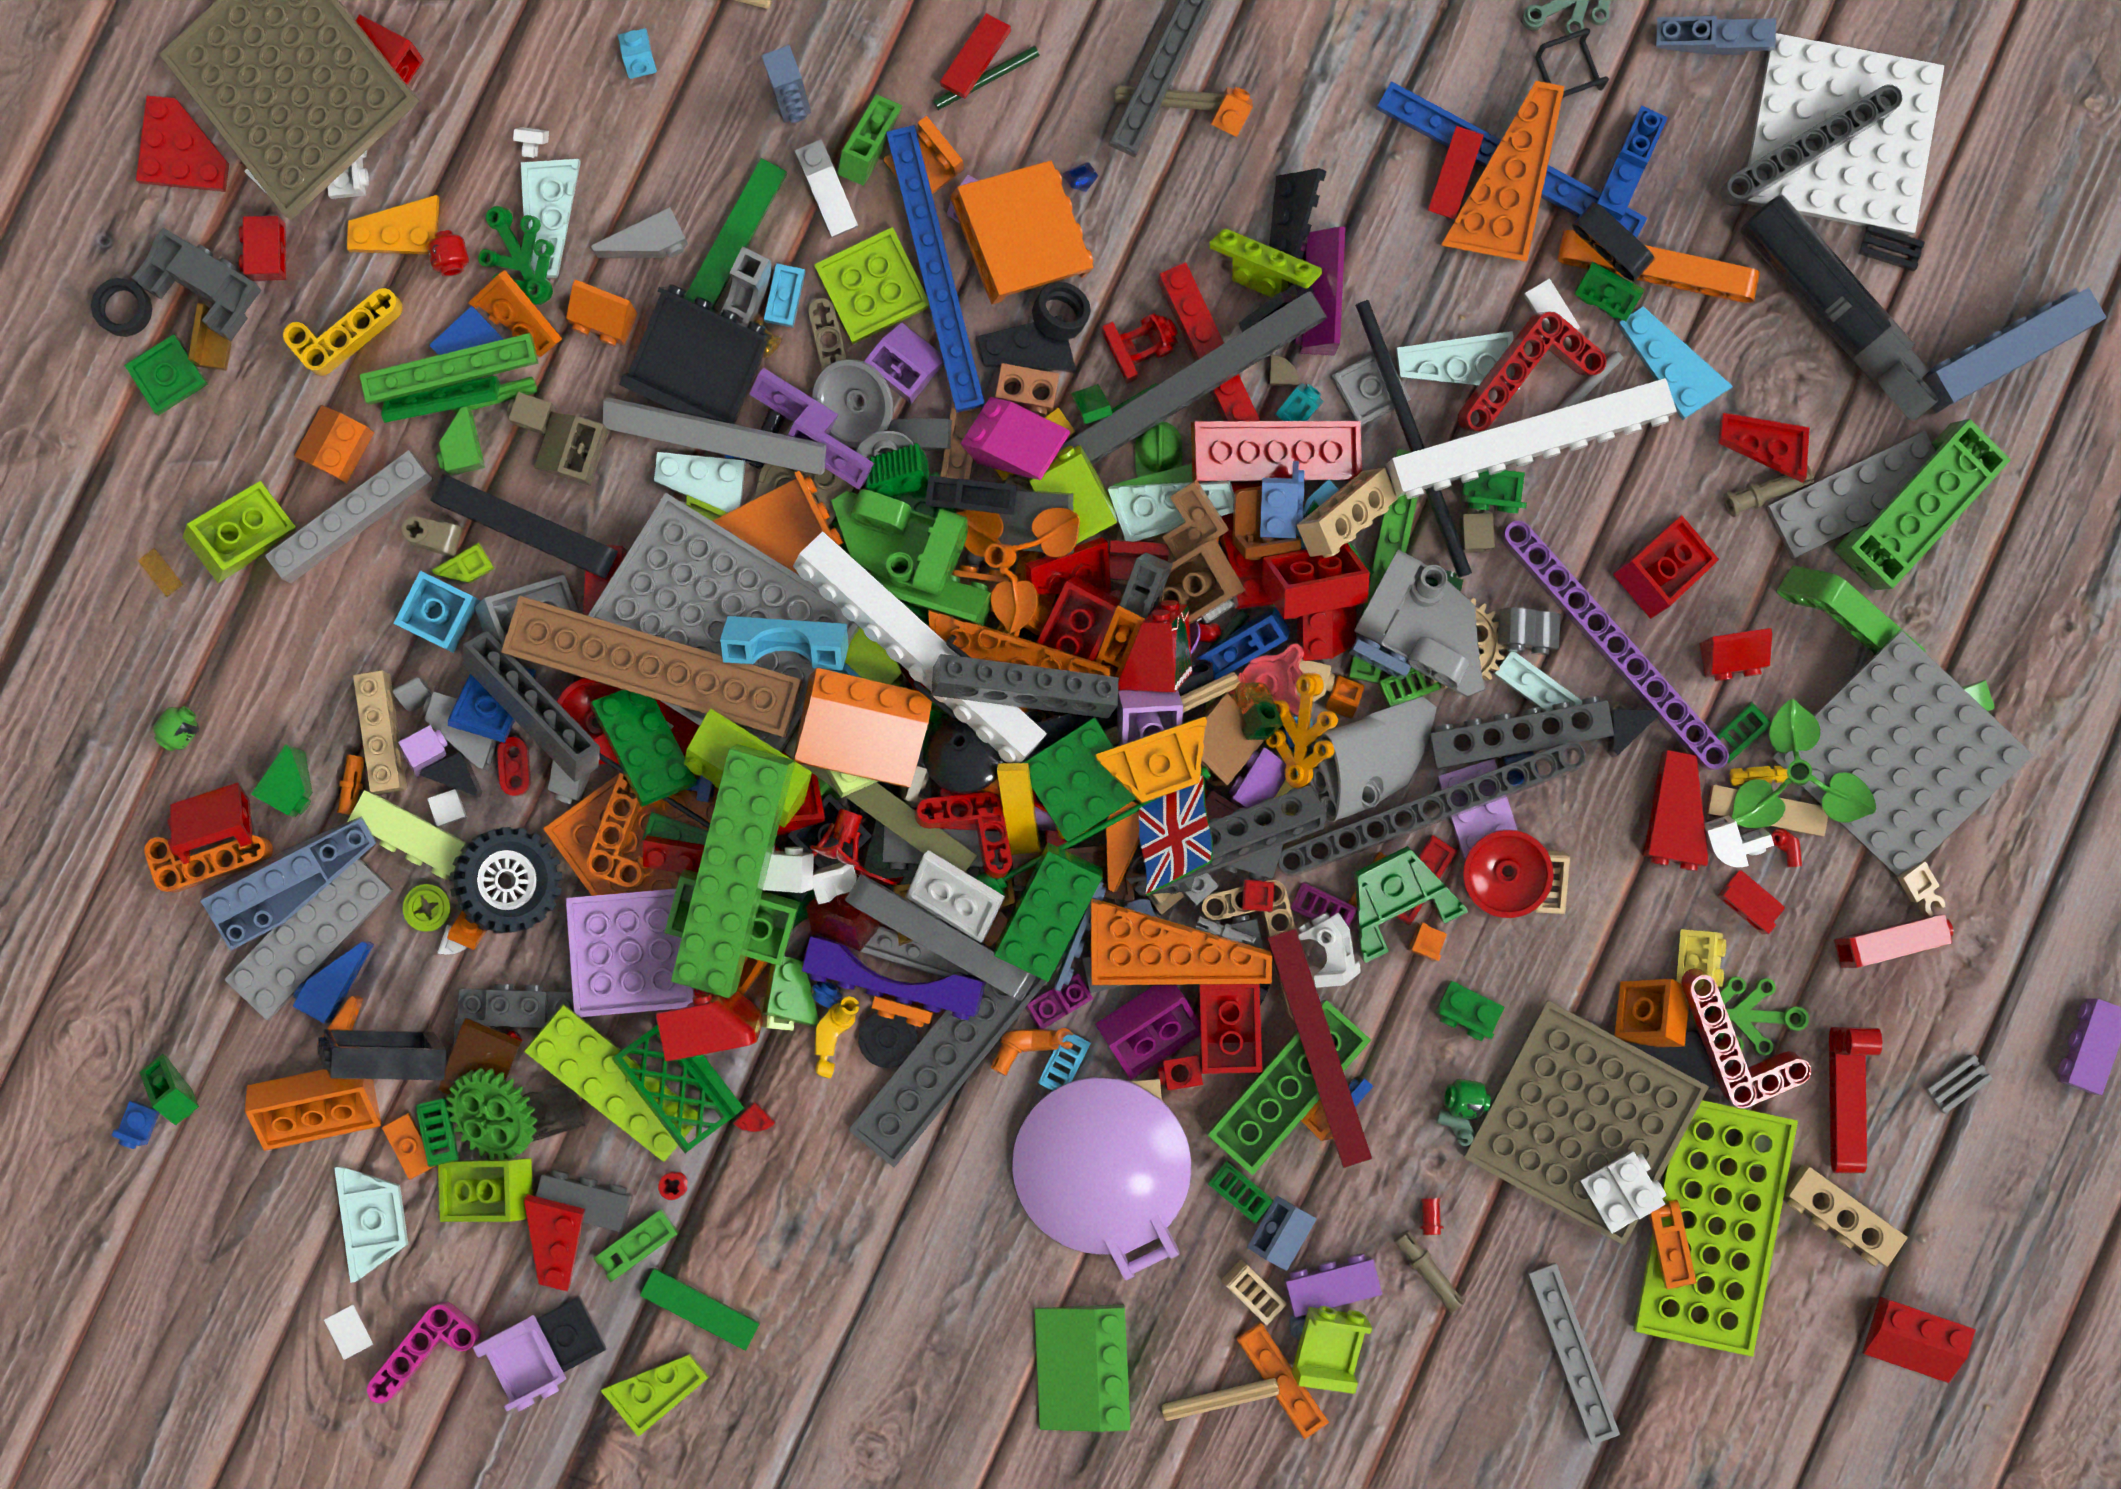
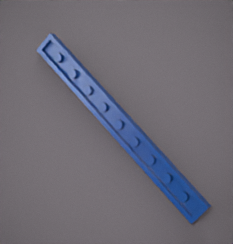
(1440, 127)
(935, 269)

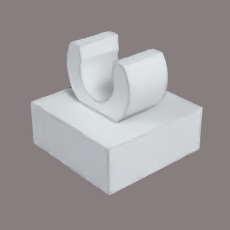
(530, 139)

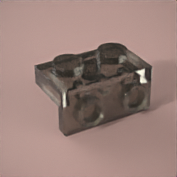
(555, 1111)

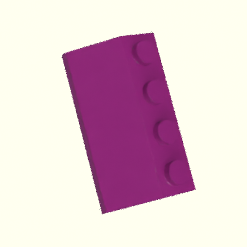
(1325, 250)

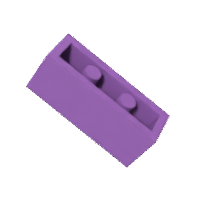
(2092, 1047)
(1333, 1284)

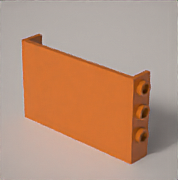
(781, 521)

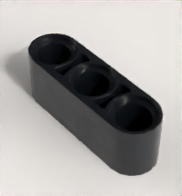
(1613, 241)

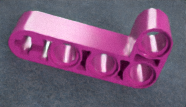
(417, 1355)

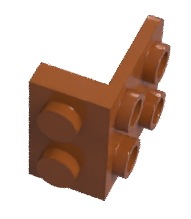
(1248, 524)

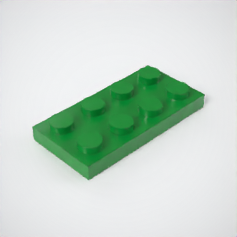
(643, 745)

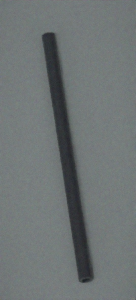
(1411, 434)

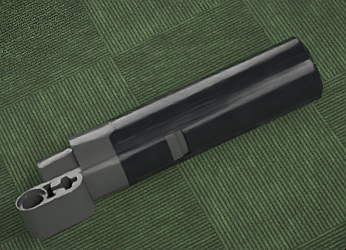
(1840, 303)

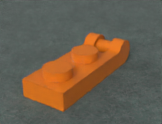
(1672, 1246)

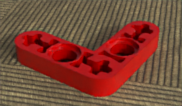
(982, 819)

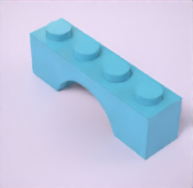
(750, 638)

